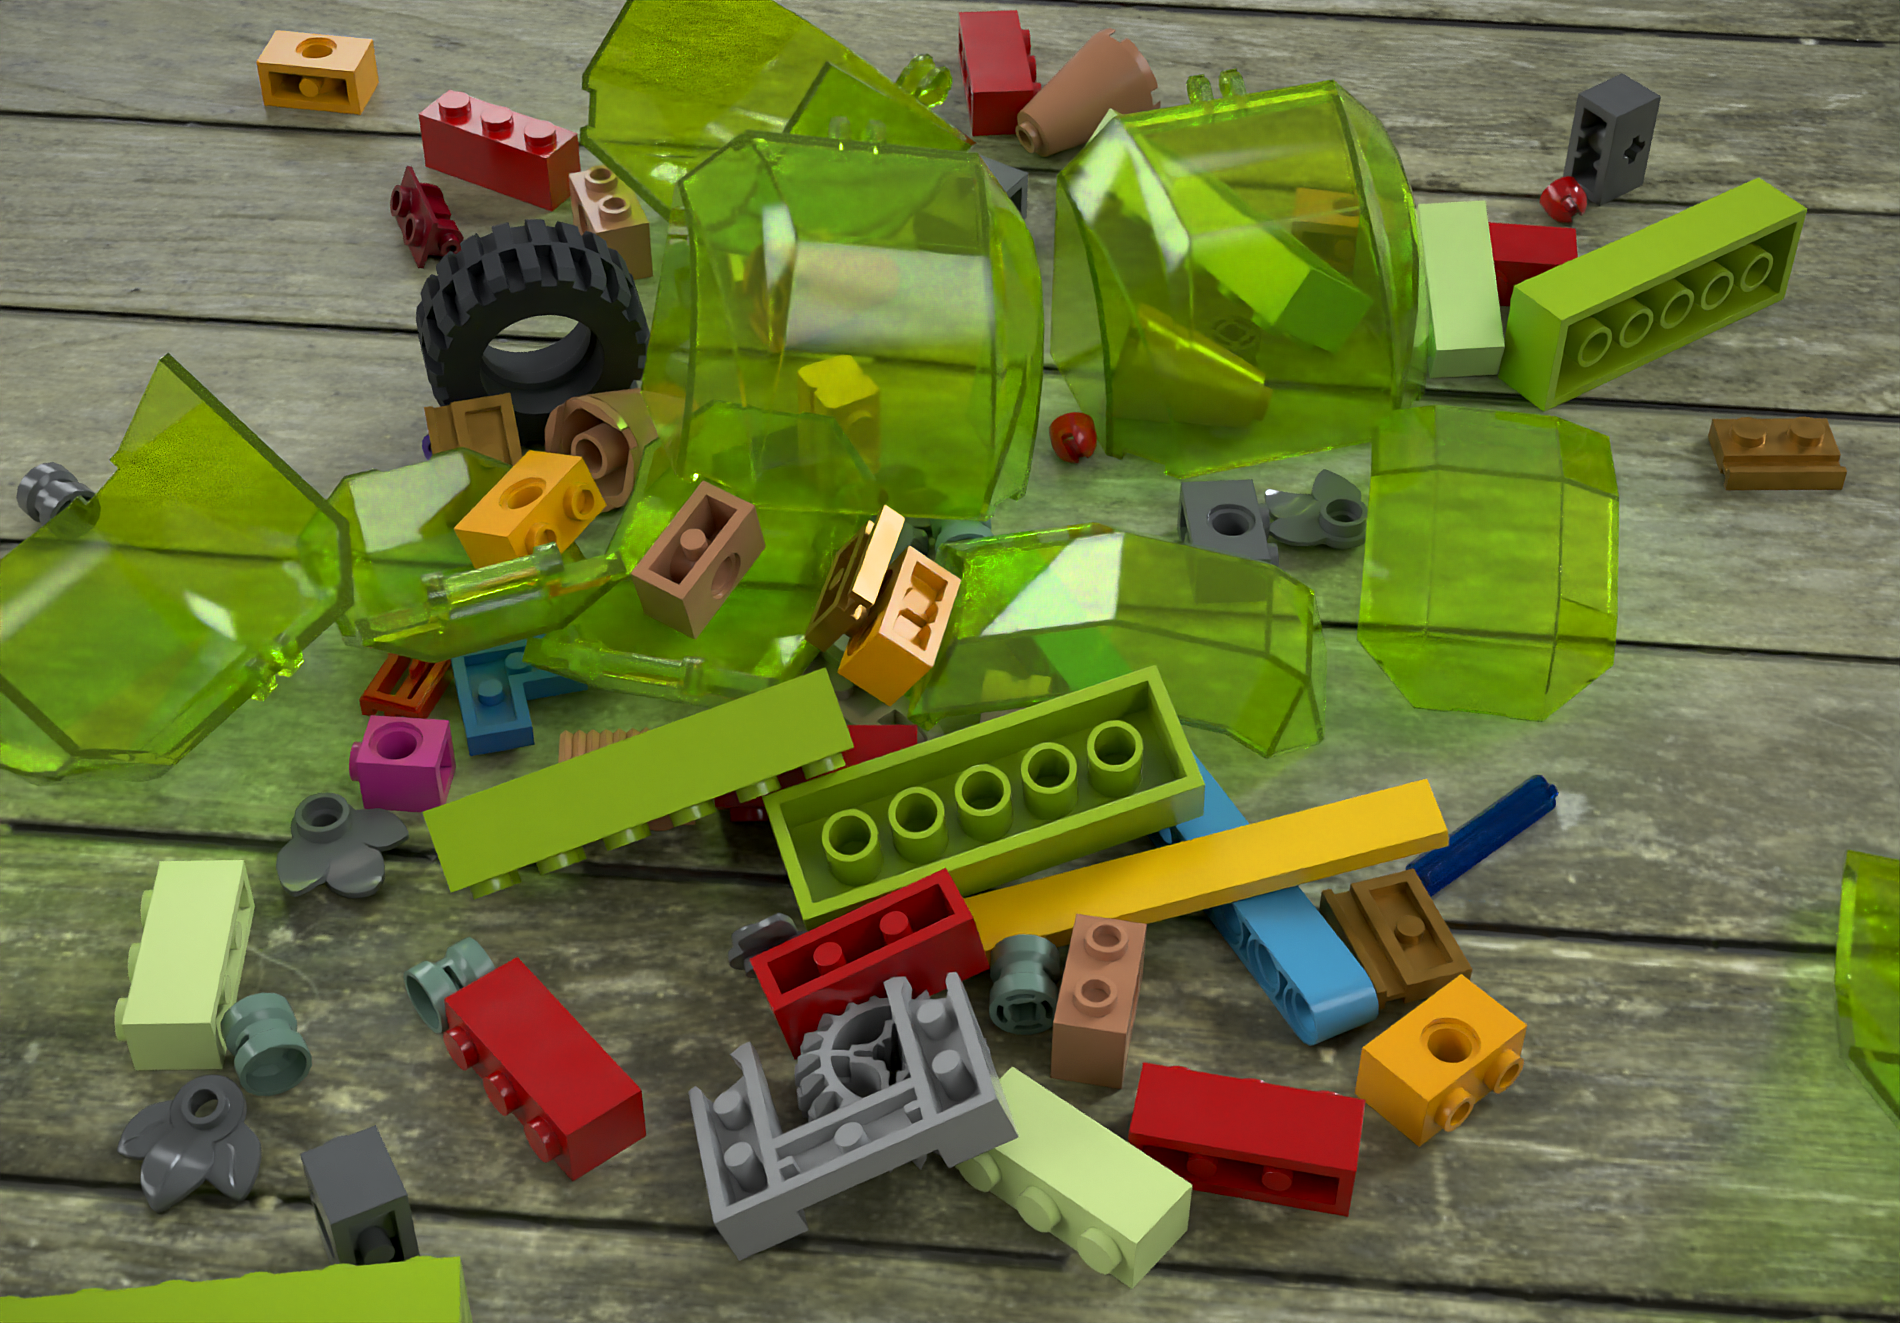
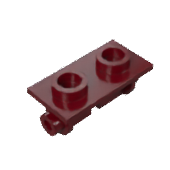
(424, 218)

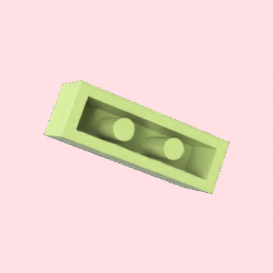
(1462, 290)
(186, 965)
(1082, 1183)

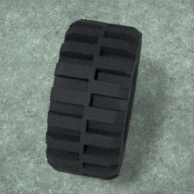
(524, 276)

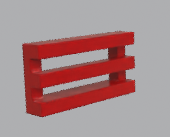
(415, 696)

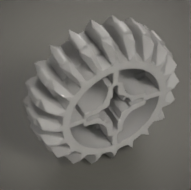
(851, 1059)

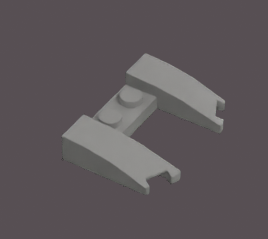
(767, 1178)

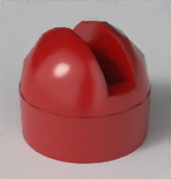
(1563, 199)
(1084, 436)

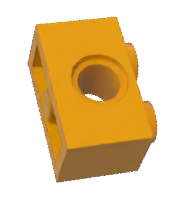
(318, 72)
(534, 504)
(1441, 1060)

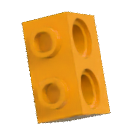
(902, 628)

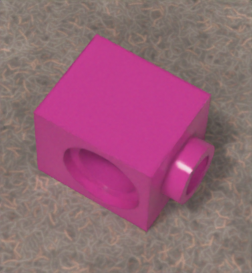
(403, 763)

